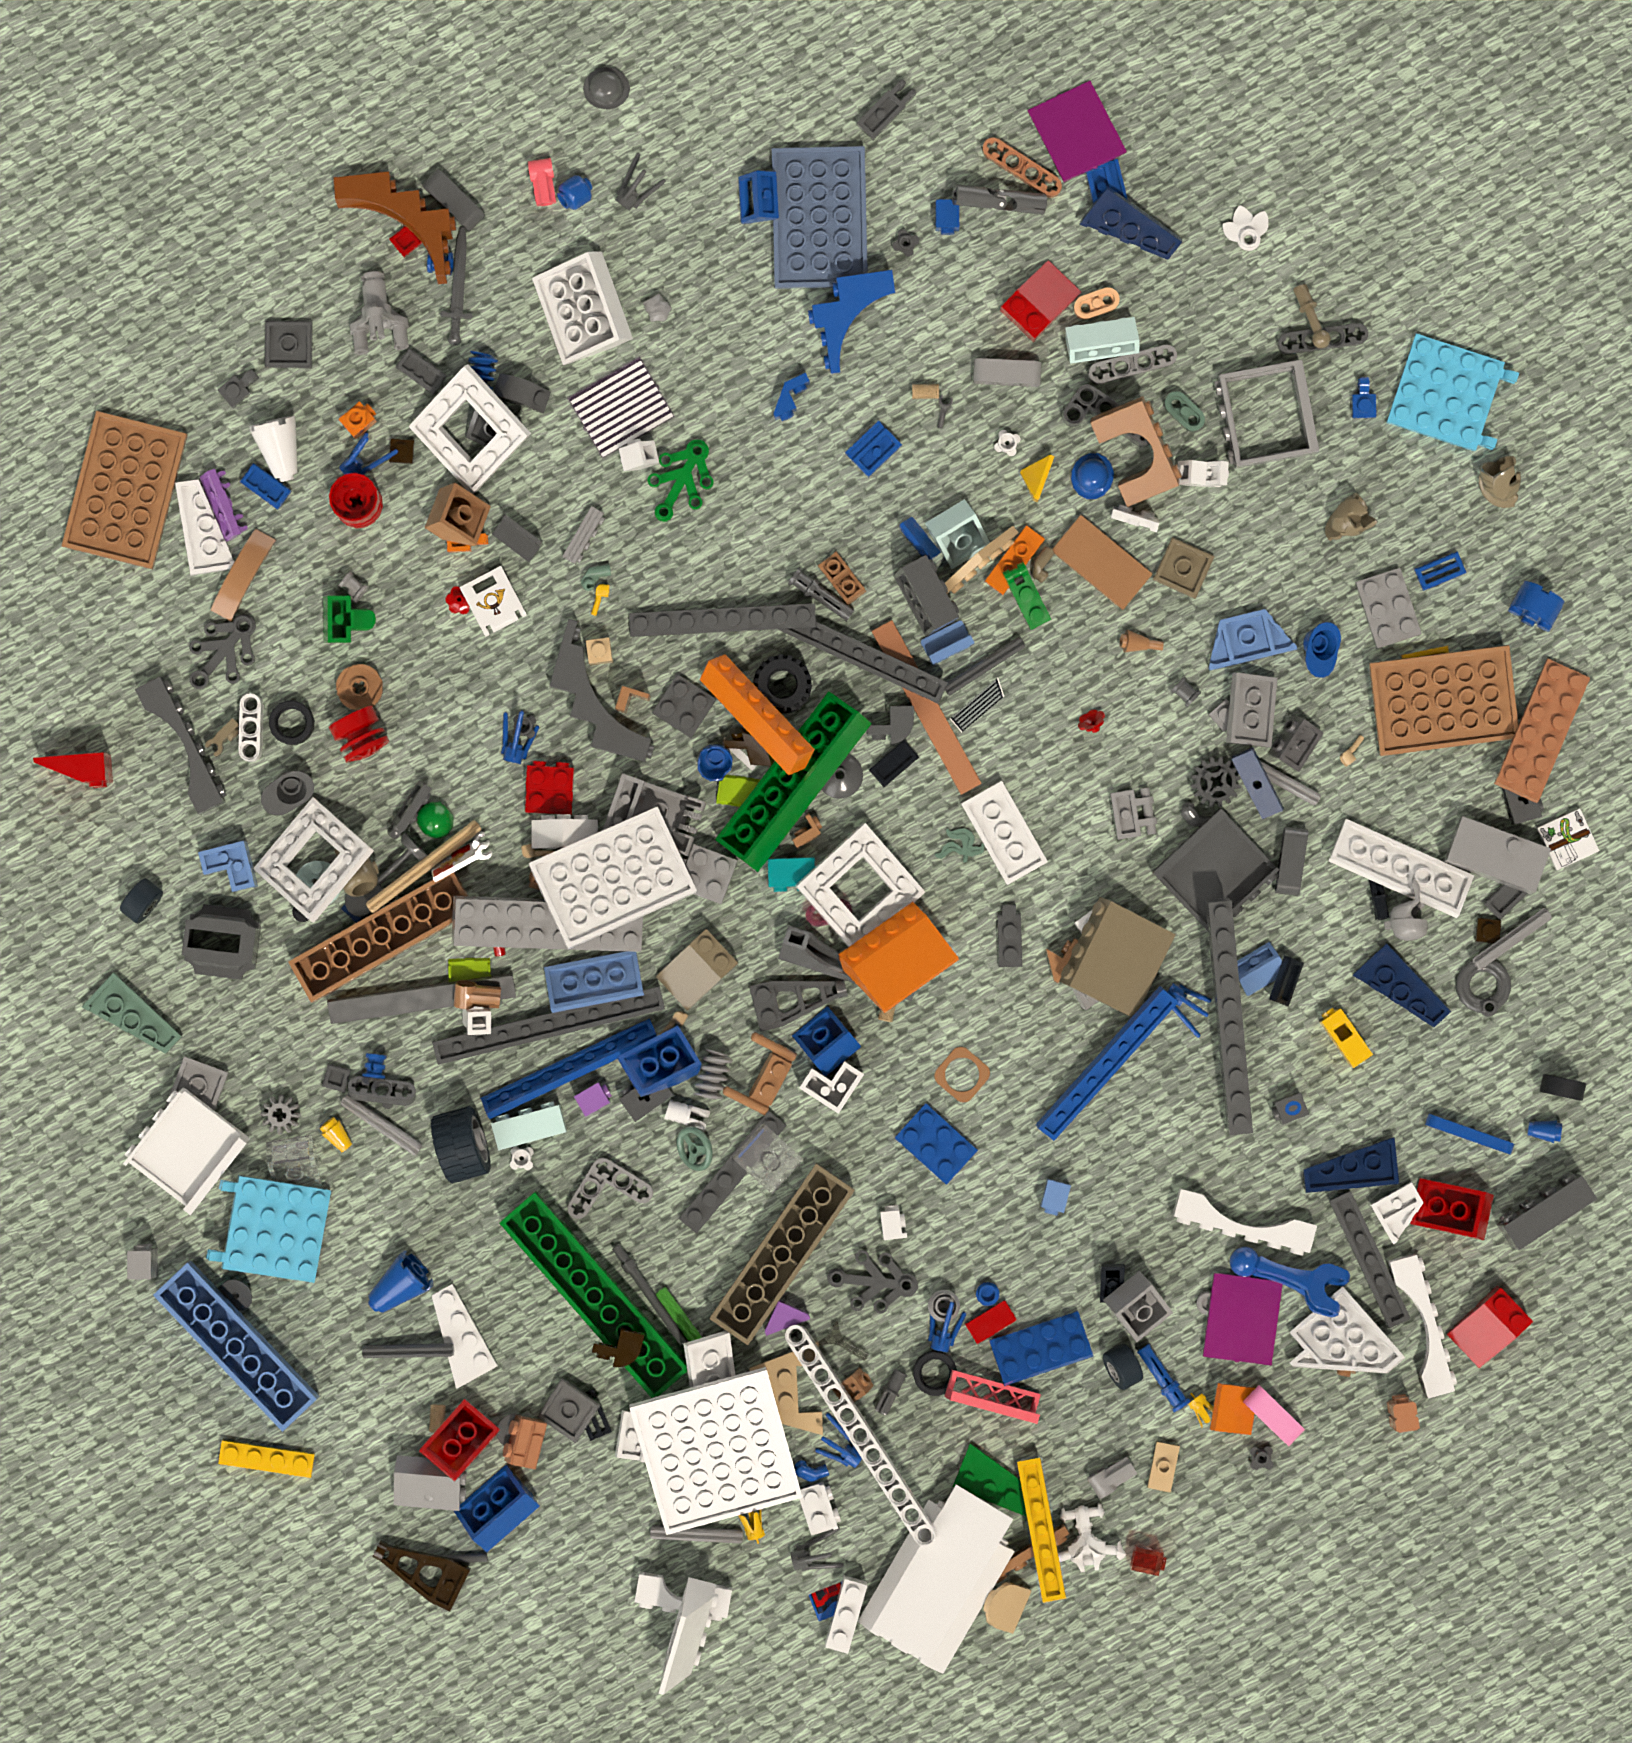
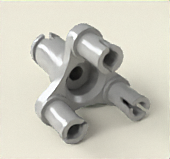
(377, 316)

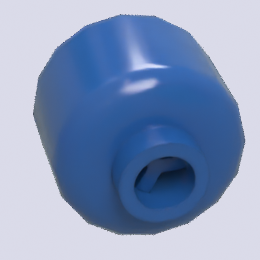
(574, 192)

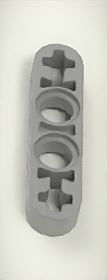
(1133, 367)

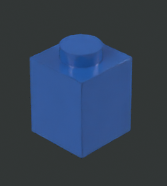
(946, 217)

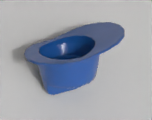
(1322, 649)

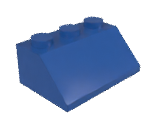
(496, 1508)

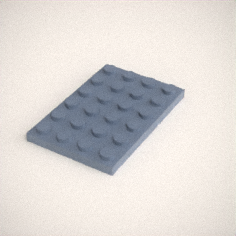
(820, 216)

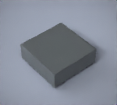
(336, 1078)

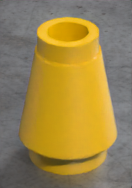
(336, 1134)

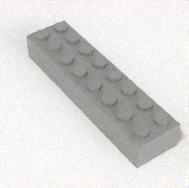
(527, 925)

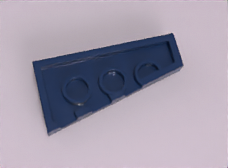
(1122, 219)
(1397, 981)
(1358, 1169)

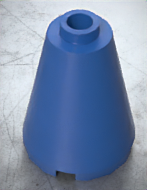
(400, 1283)

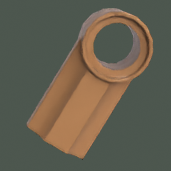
(469, 994)

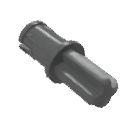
(890, 1392)

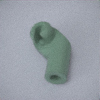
(593, 574)

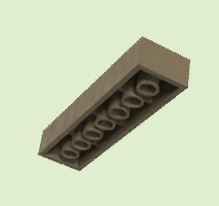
(782, 1253)

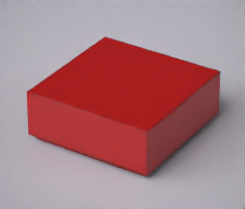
(405, 241)

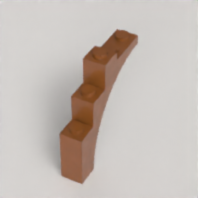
(380, 194)

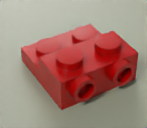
(549, 788)

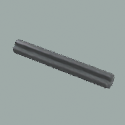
(984, 665)
(408, 1350)

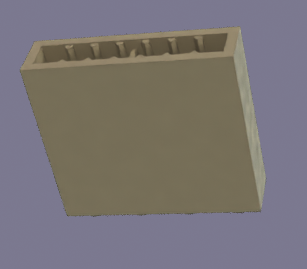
(1117, 957)

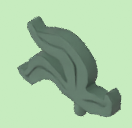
(967, 841)

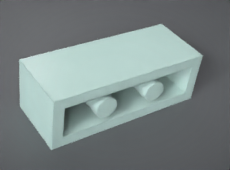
(1102, 340)
(528, 1126)

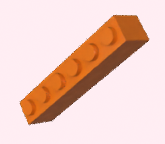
(757, 714)

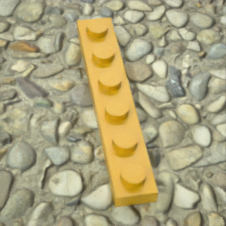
(1041, 1530)

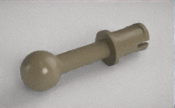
(1320, 337)

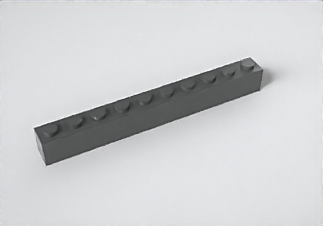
(1229, 1016)

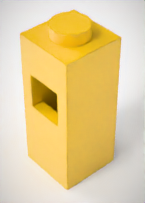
(1345, 1037)

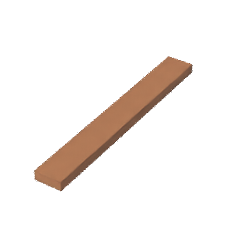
(930, 715)

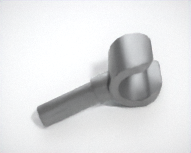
(943, 411)

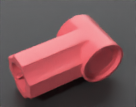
(541, 176)

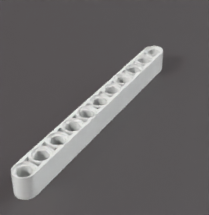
(861, 1446)

